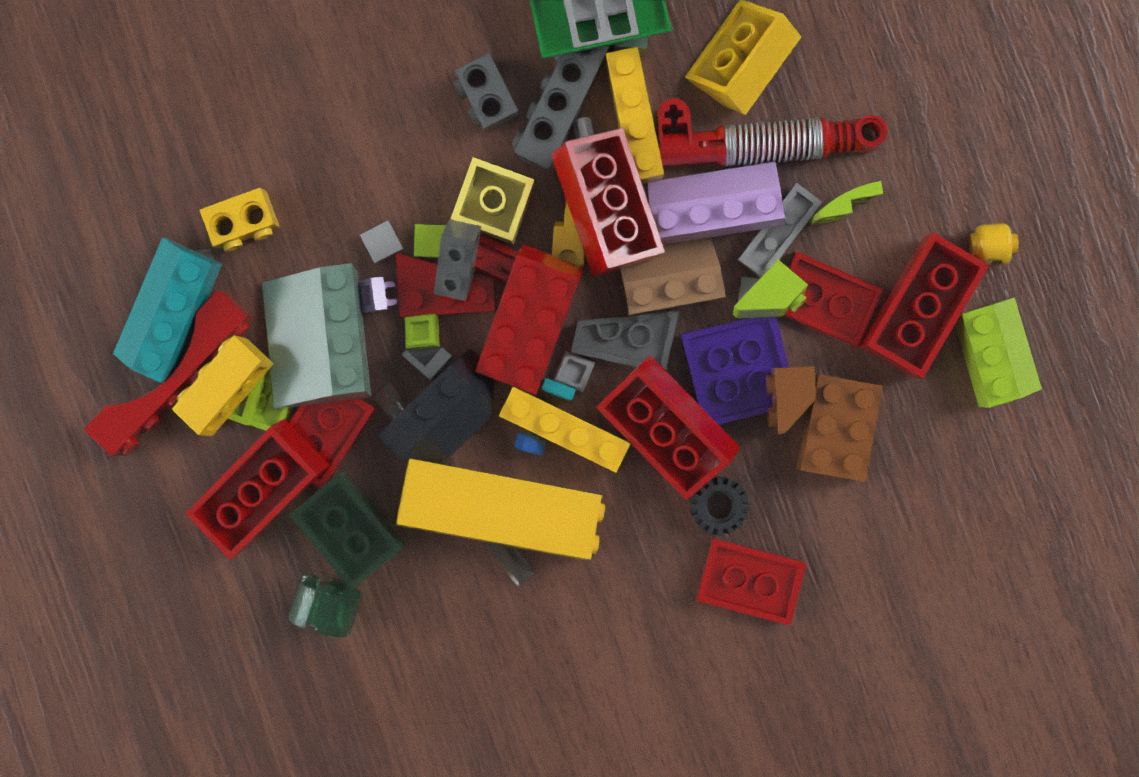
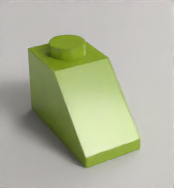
(772, 294)

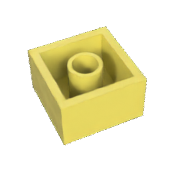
(494, 200)

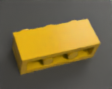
(222, 385)

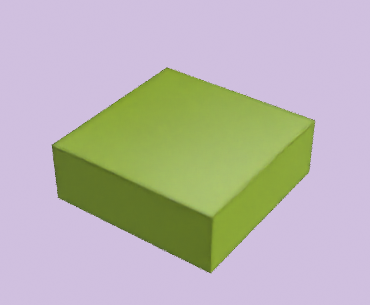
(427, 240)
(422, 332)

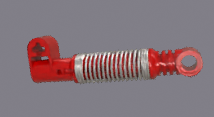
(732, 145)

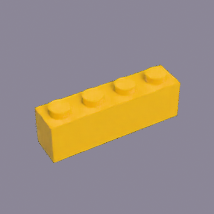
(634, 111)
(564, 429)

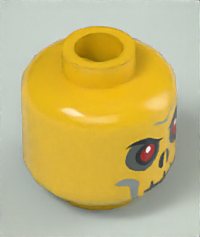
(993, 243)

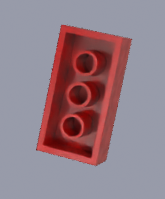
(607, 202)
(924, 305)
(529, 319)
(668, 427)
(256, 489)

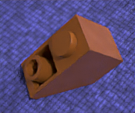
(791, 393)

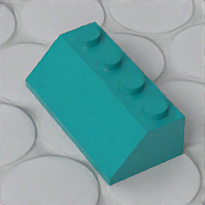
(166, 310)

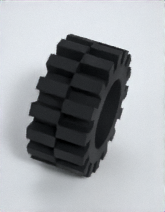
(733, 519)

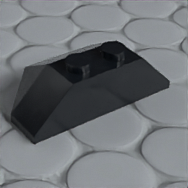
(443, 413)

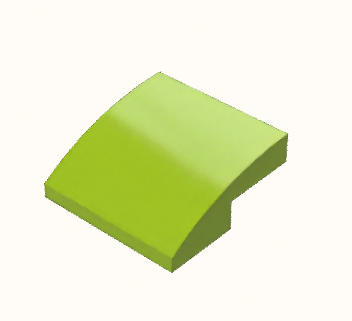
(842, 205)
(258, 407)

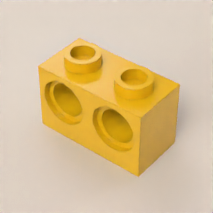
(238, 211)

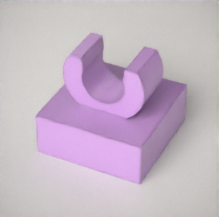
(373, 294)

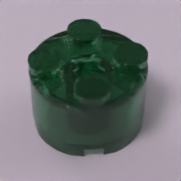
(325, 605)

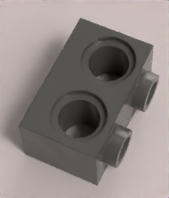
(491, 92)
(457, 259)

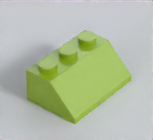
(997, 353)

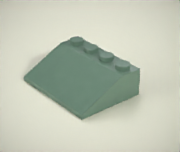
(316, 337)

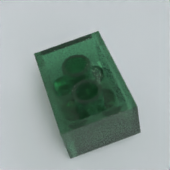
(347, 530)

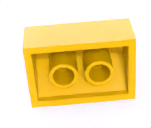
(744, 55)

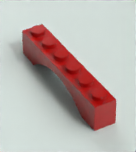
(120, 425)

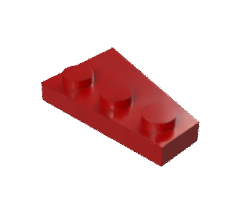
(417, 295)

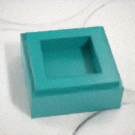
(558, 389)

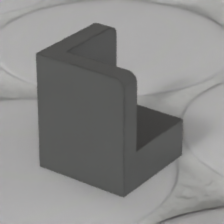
(429, 361)

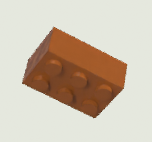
(839, 428)

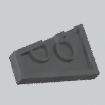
(627, 338)

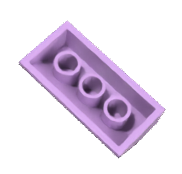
(717, 203)

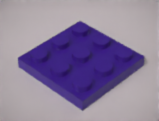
(731, 366)

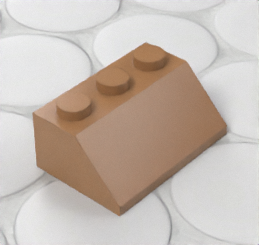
(678, 278)

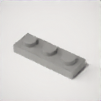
(772, 242)

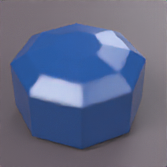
(530, 443)

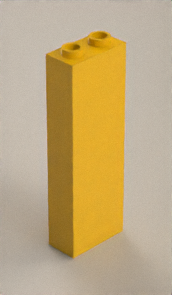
(500, 510)

